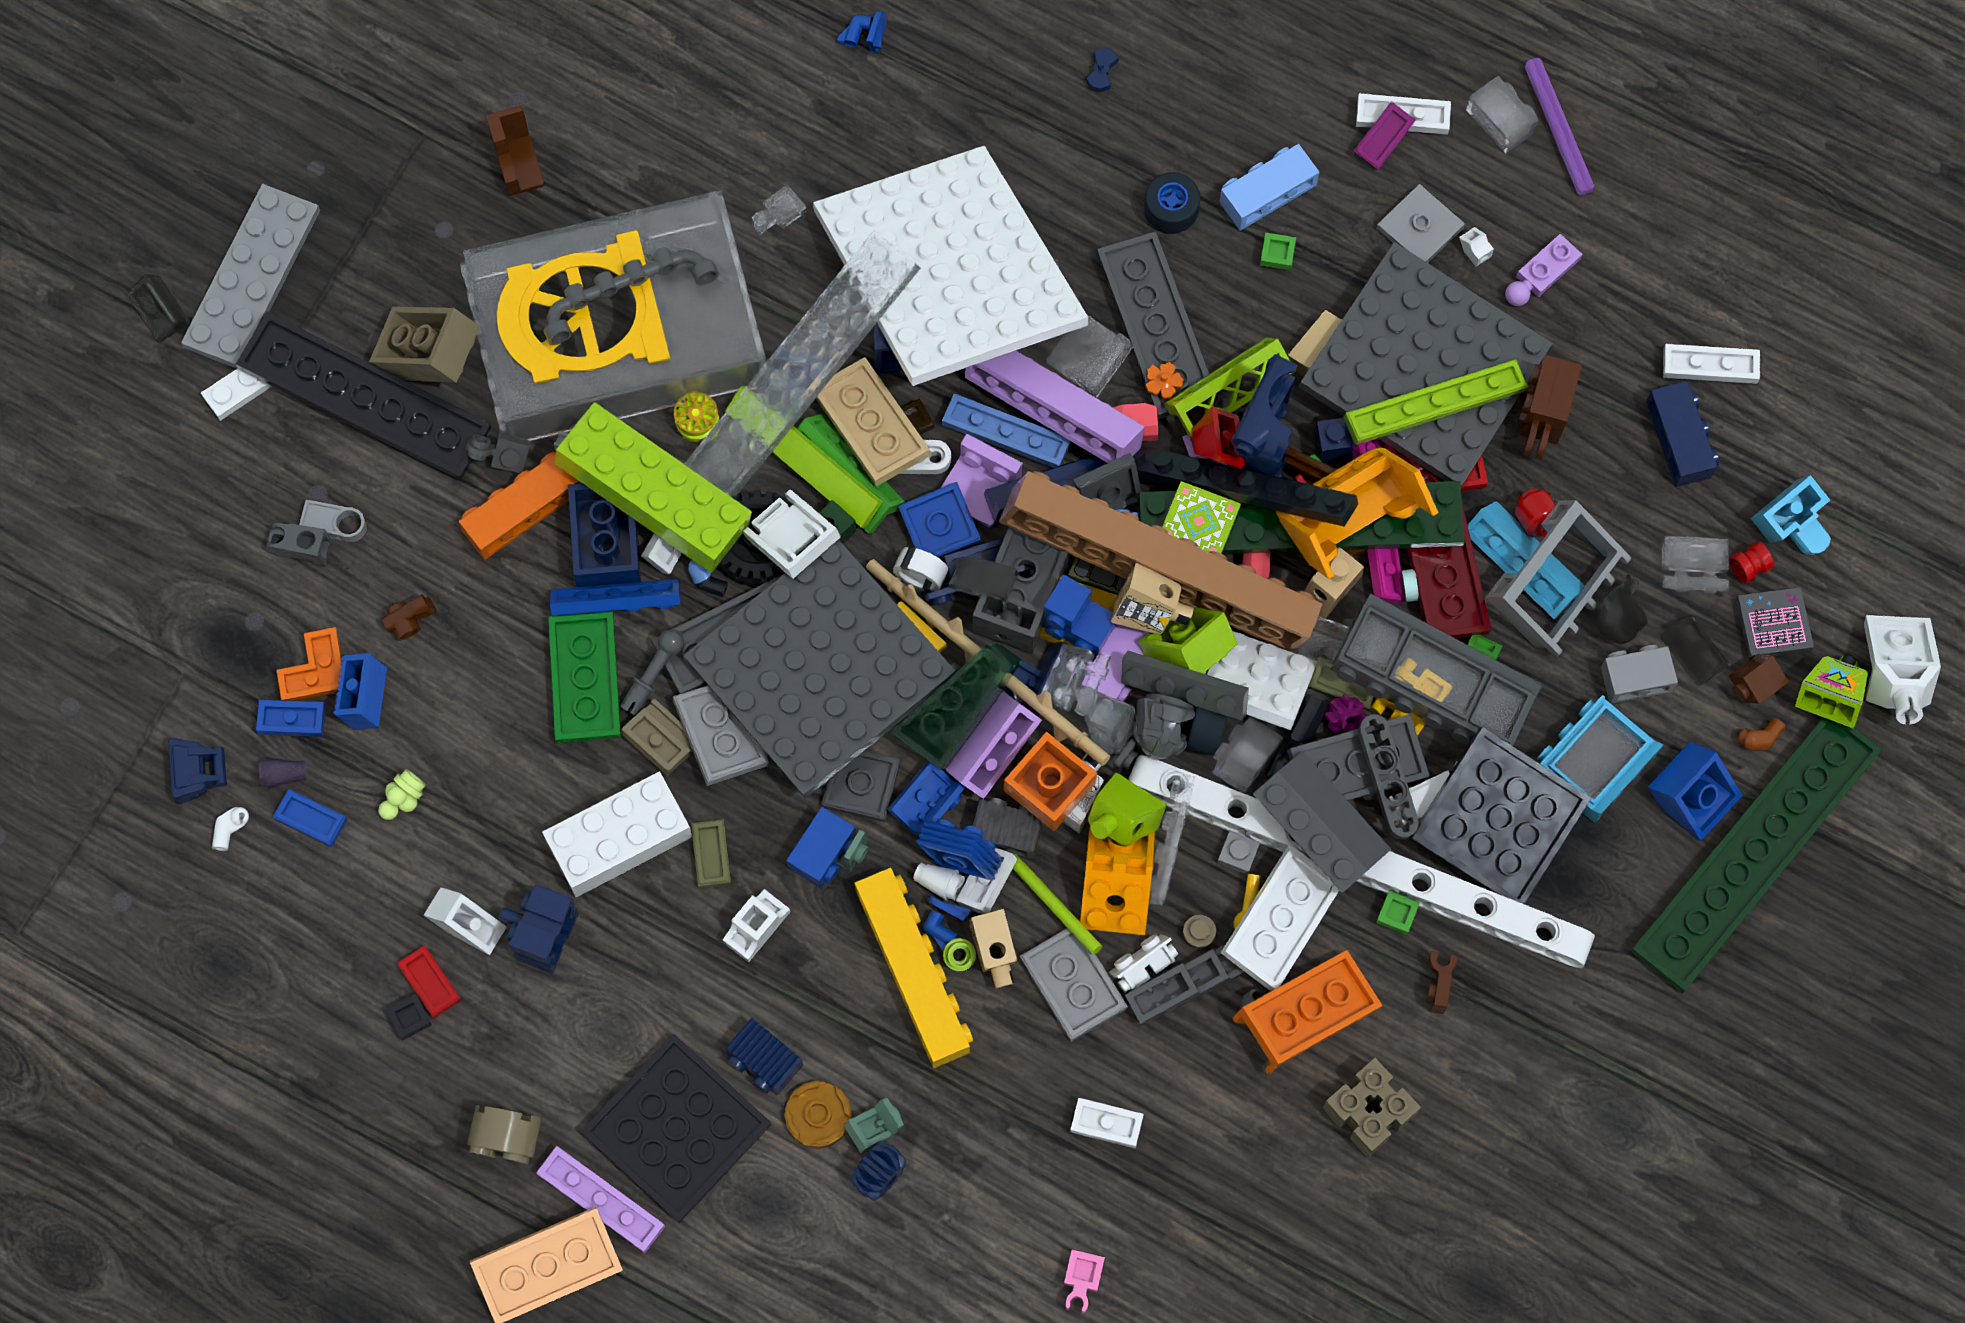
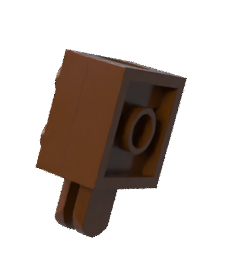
(1548, 402)

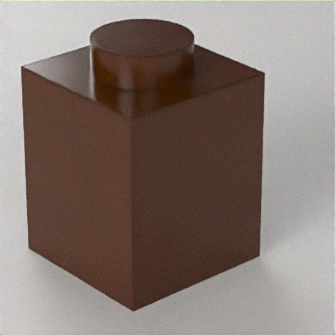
(1758, 679)

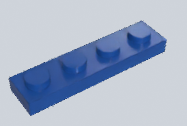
(610, 597)

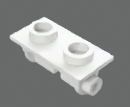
(1132, 967)

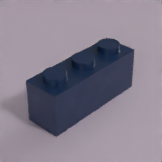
(1682, 433)

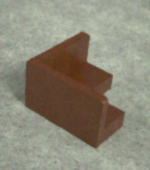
(515, 150)

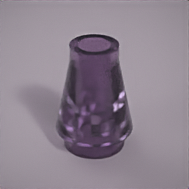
(279, 772)

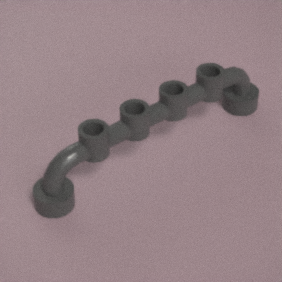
(607, 286)

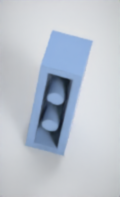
(1268, 186)

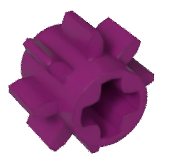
(1345, 714)

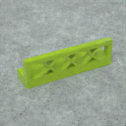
(1221, 378)

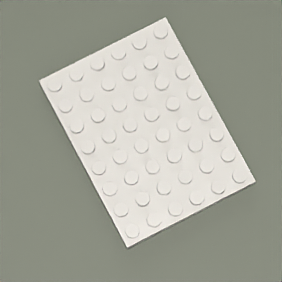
(982, 265)

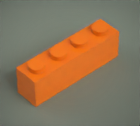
(517, 507)

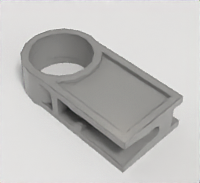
(329, 516)

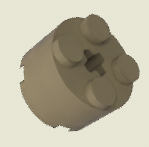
(504, 1132)

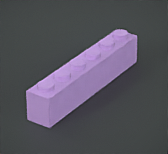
(1058, 405)

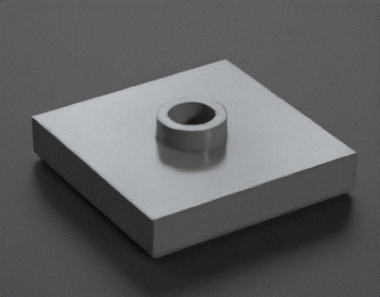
(1421, 224)

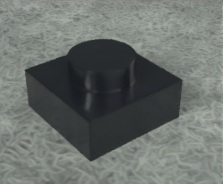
(409, 1017)

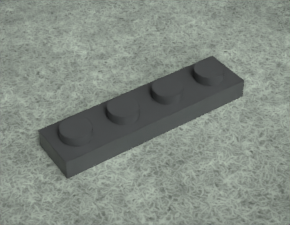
(1185, 684)

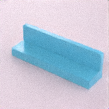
(1510, 547)

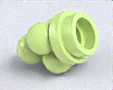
(401, 794)

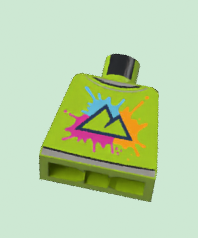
(1834, 690)

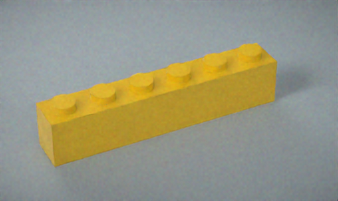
(913, 968)

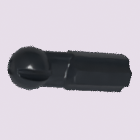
(1302, 732)

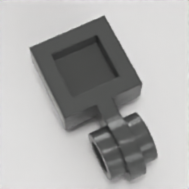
(507, 453)

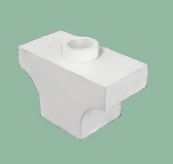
(755, 924)

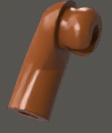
(1761, 738)

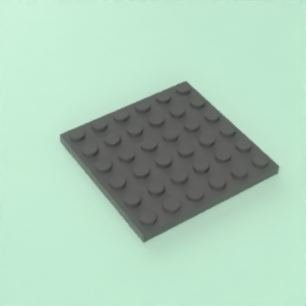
(1416, 332)
(820, 667)

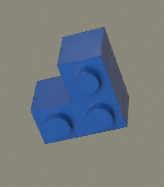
(1075, 617)

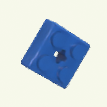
(960, 848)

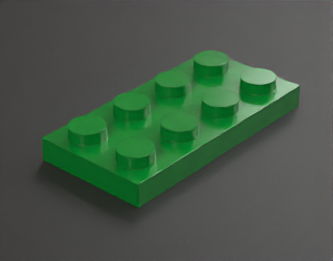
(584, 677)

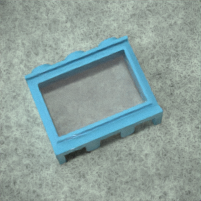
(1600, 754)

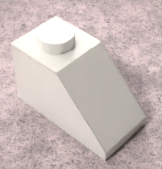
(465, 920)

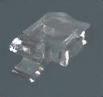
(779, 208)

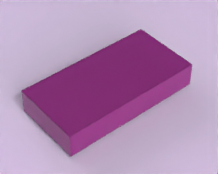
(1384, 135)

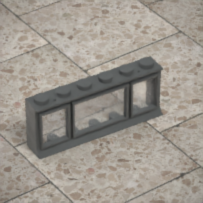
(1432, 674)

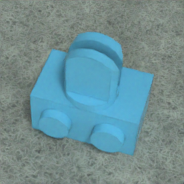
(1795, 515)

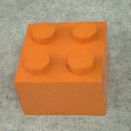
(1050, 781)

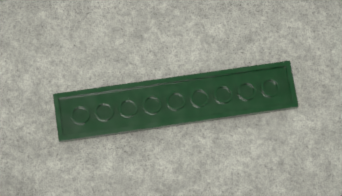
(1262, 532)
(1755, 852)

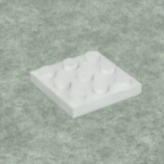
(1273, 675)

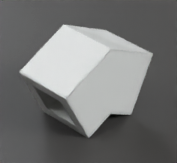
(1476, 246)

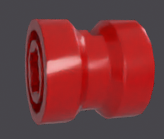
(1751, 562)

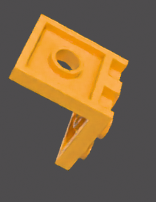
(1120, 872)

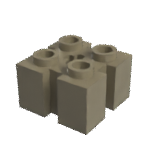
(1371, 1086)

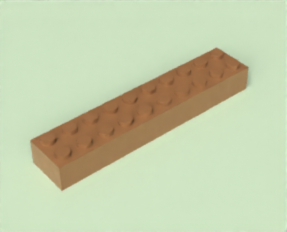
(1120, 540)

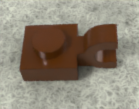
(1439, 991)

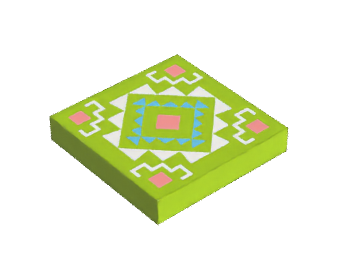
(1201, 517)

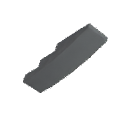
(1182, 985)

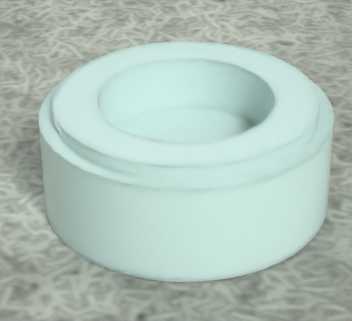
(1410, 585)

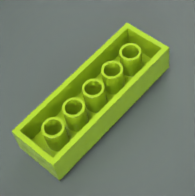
(652, 487)

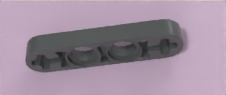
(1391, 776)

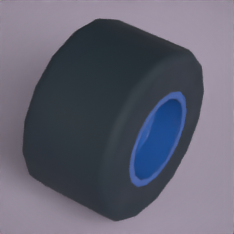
(1175, 191)
(1206, 731)

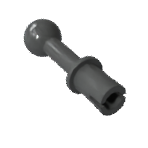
(669, 643)

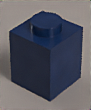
(1333, 440)

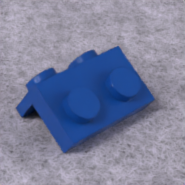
(926, 798)

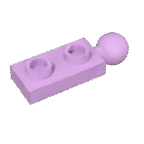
(1543, 271)

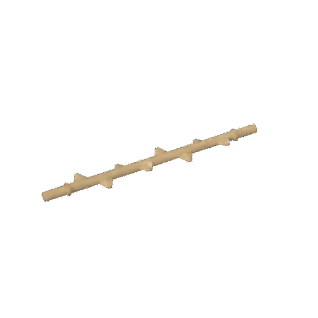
(954, 631)

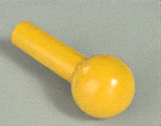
(1251, 892)

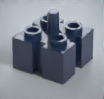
(542, 929)

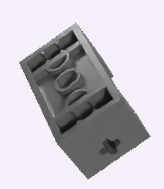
(1021, 616)

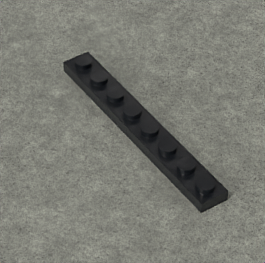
(1246, 486)

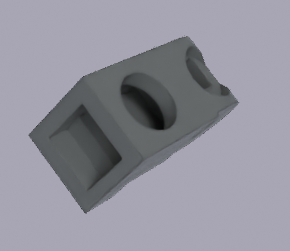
(299, 543)

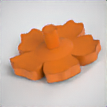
(1163, 380)

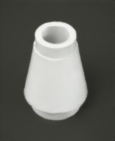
(942, 881)

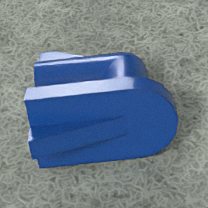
(876, 25)
(932, 923)

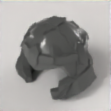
(1159, 725)

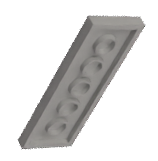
(250, 275)

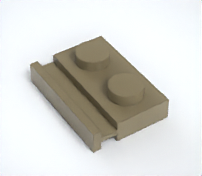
(658, 737)

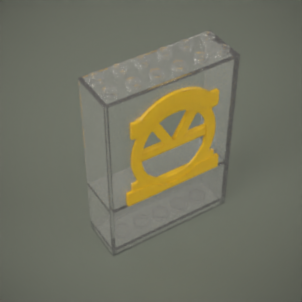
(681, 335)

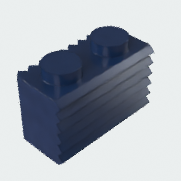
(763, 1057)

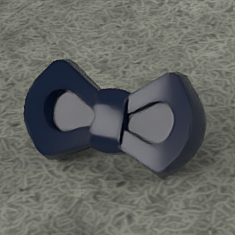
(1104, 60)

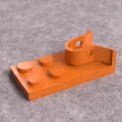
(1309, 1009)

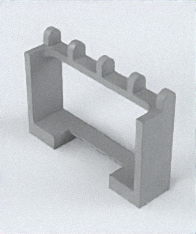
(1512, 584)

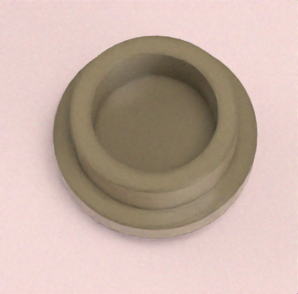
(1199, 931)

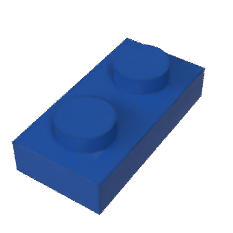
(290, 718)

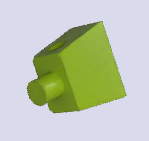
(1125, 811)

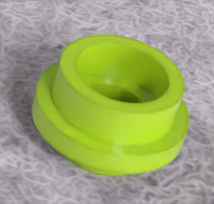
(966, 962)

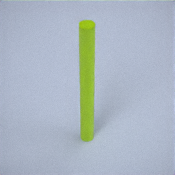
(1056, 906)

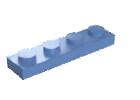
(1006, 431)

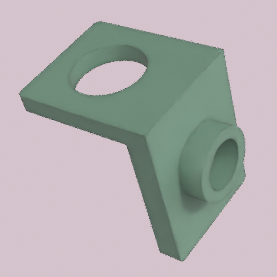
(856, 851)

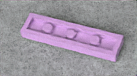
(590, 1190)

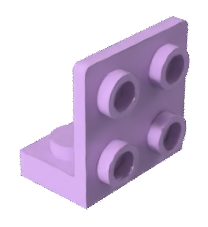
(981, 469)

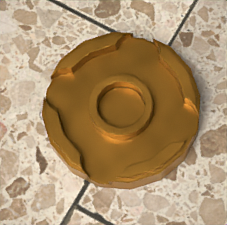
(817, 1114)

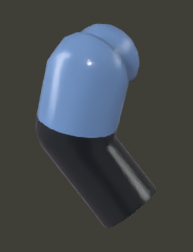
(704, 581)

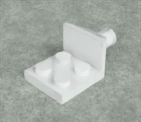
(1902, 664)

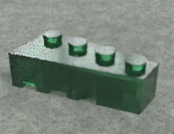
(956, 708)

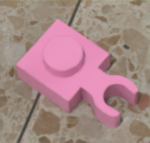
(1083, 1274)

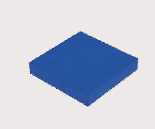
(940, 521)

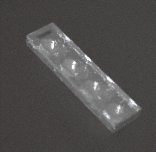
(1174, 825)

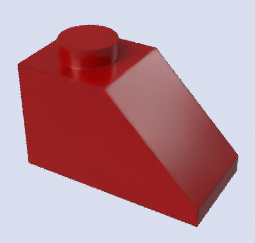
(1213, 437)

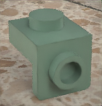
(874, 1125)

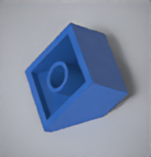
(1695, 790)

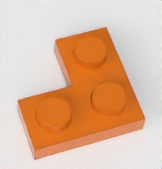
(320, 674)

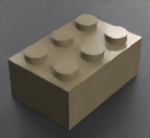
(425, 343)

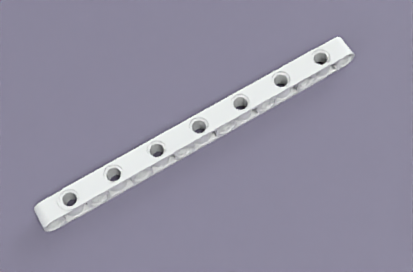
(1393, 872)

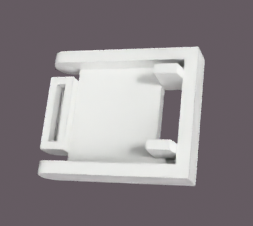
(788, 531)

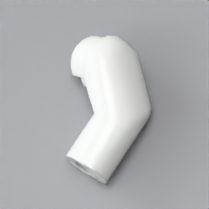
(226, 825)

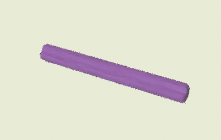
(1559, 126)

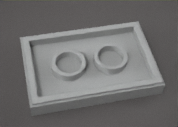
(717, 737)
(1073, 984)

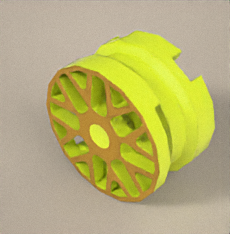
(695, 416)

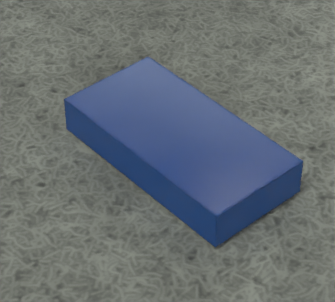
(310, 818)

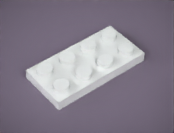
(1281, 919)

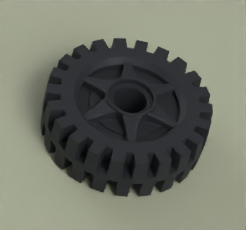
(744, 560)

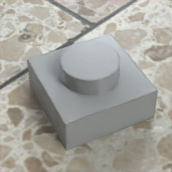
(1238, 852)

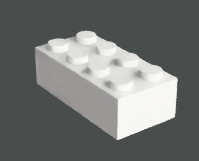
(617, 834)

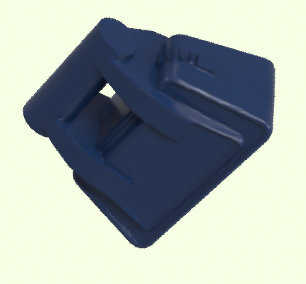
(189, 769)

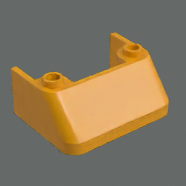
(1382, 487)

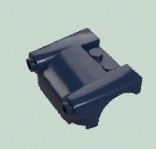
(1260, 433)

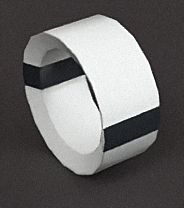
(920, 569)

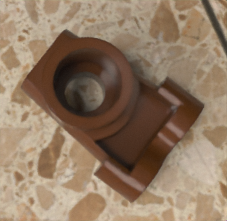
(403, 618)

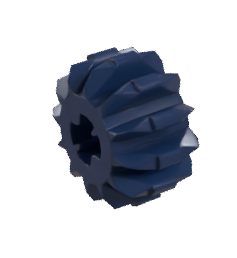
(878, 1170)

